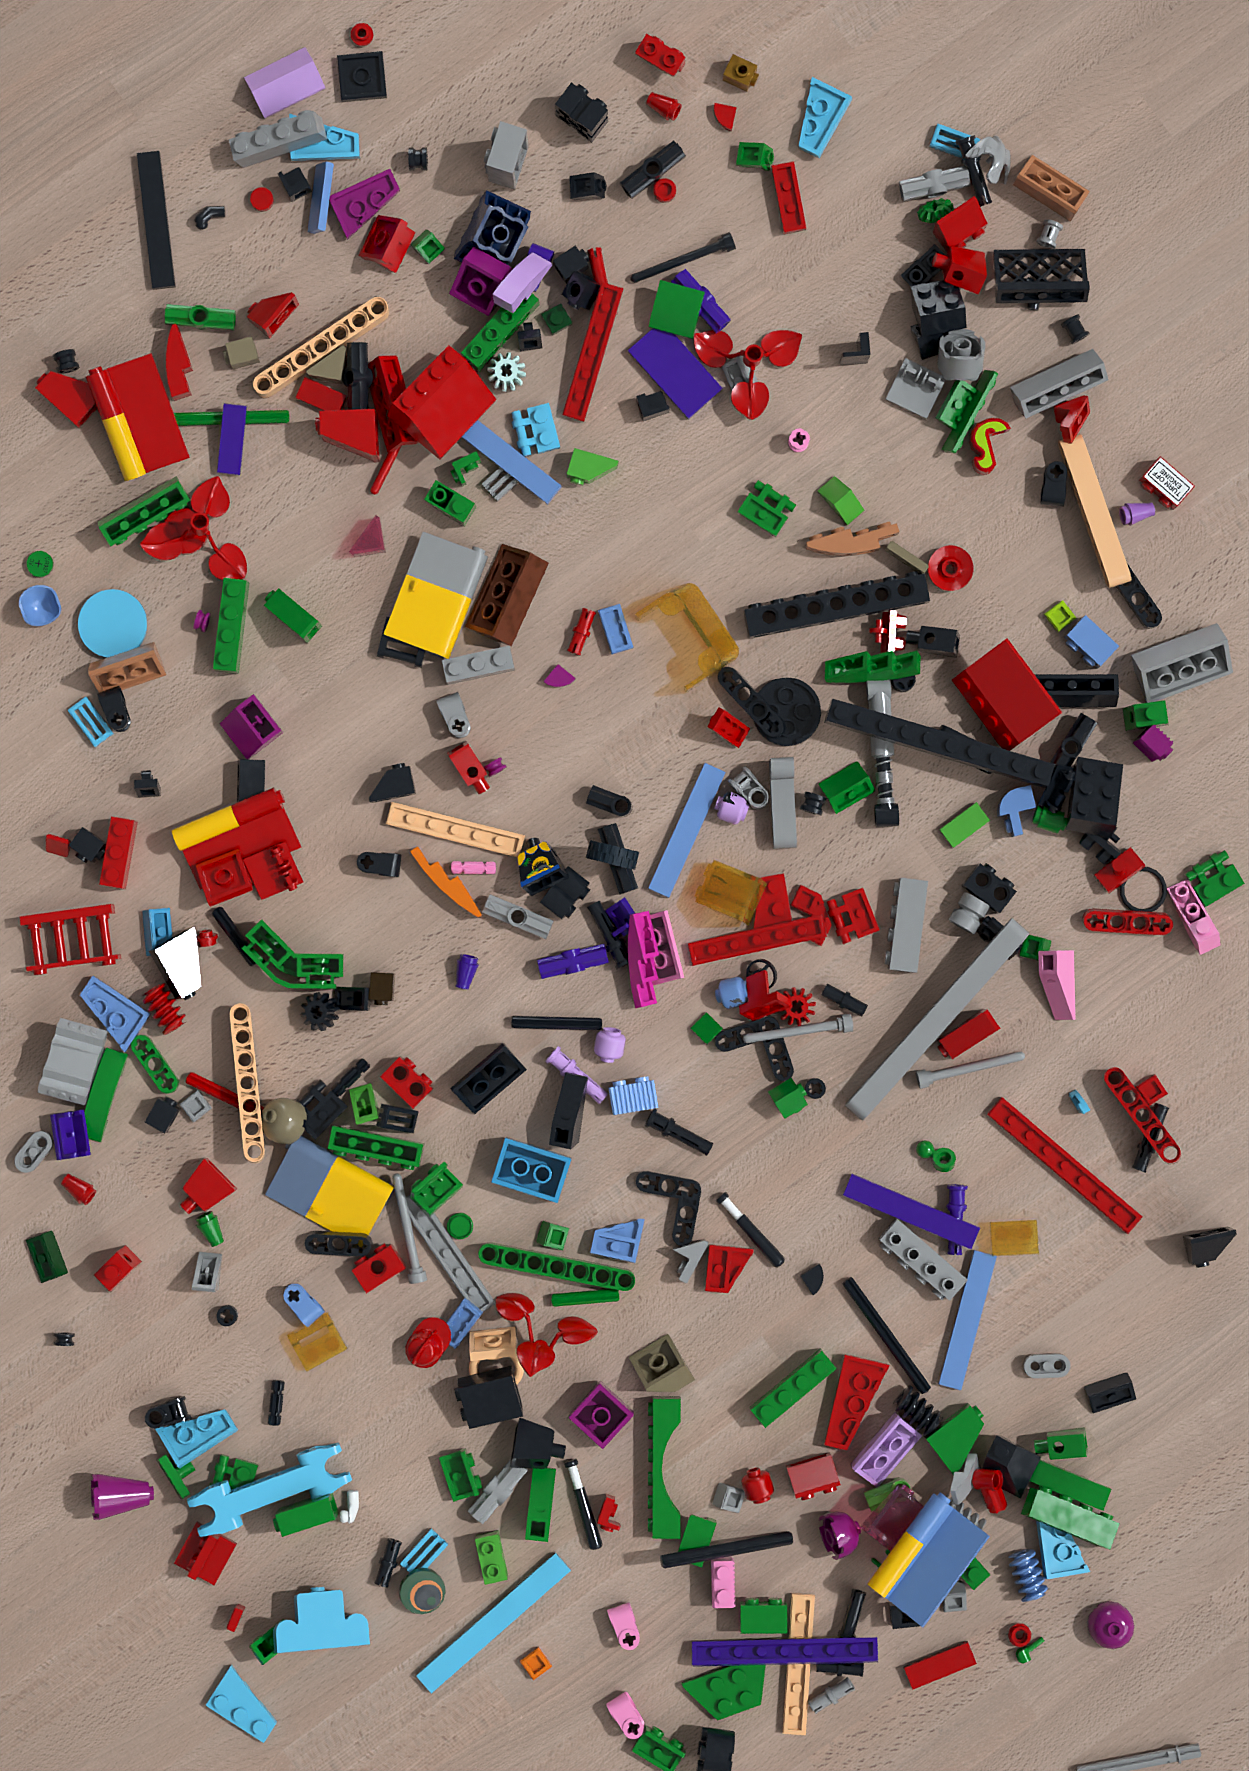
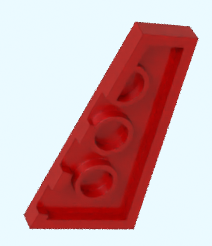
(854, 1392)

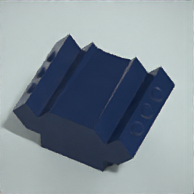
(495, 229)

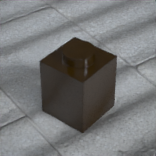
(381, 988)

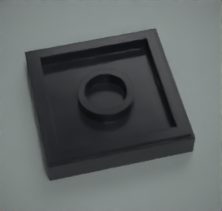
(362, 76)

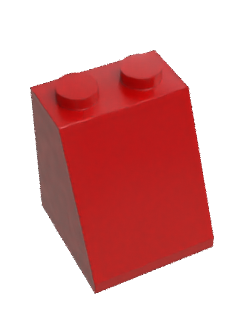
(351, 431)

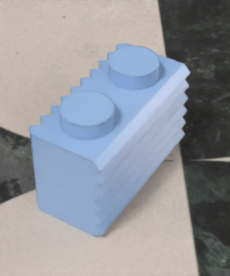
(634, 1096)

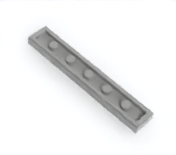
(450, 1257)

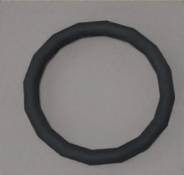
(1158, 904)

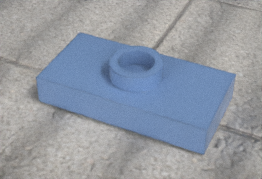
(615, 629)
(462, 1321)

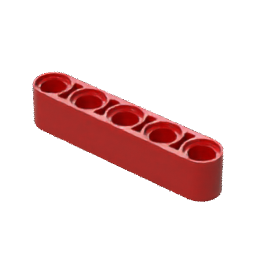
(1140, 1104)

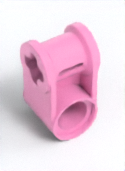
(624, 1622)
(625, 1711)

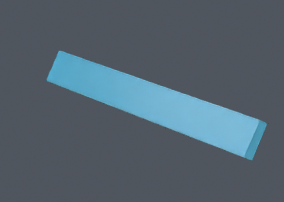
(493, 1622)

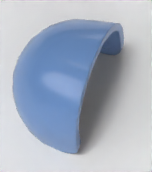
(39, 605)

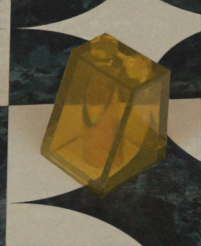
(730, 892)

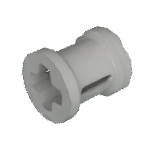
(1049, 234)

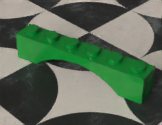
(665, 1515)

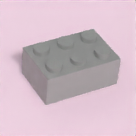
(507, 154)

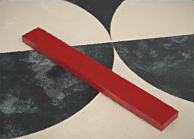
(1064, 1165)

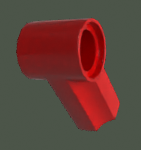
(990, 1484)

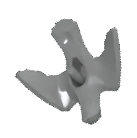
(998, 155)

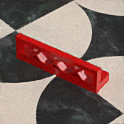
(391, 382)

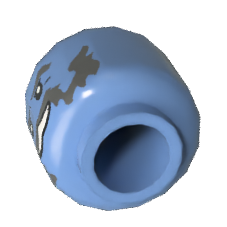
(732, 992)

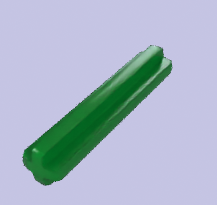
(585, 1297)

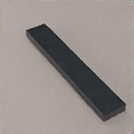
(156, 220)

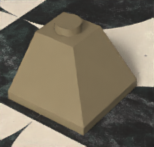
(661, 1366)

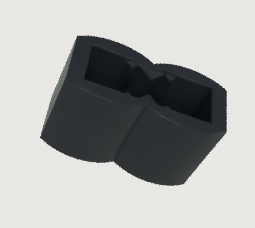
(563, 895)

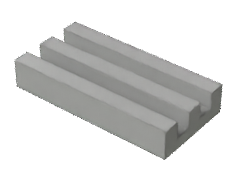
(491, 490)

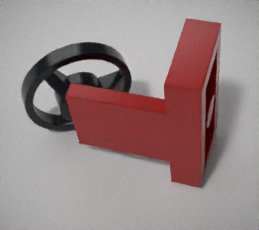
(760, 1001)

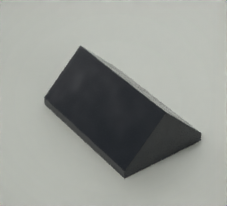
(488, 1078)

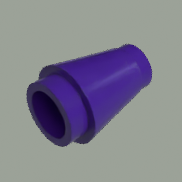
(465, 970)

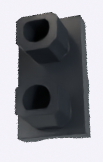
(1108, 850)

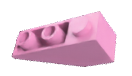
(1194, 917)
(1058, 980)

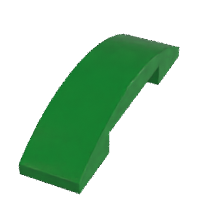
(103, 1092)

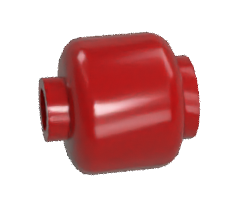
(757, 1485)

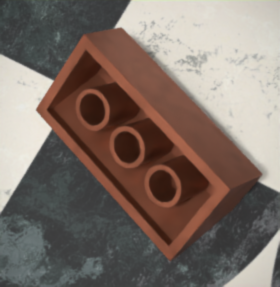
(507, 594)

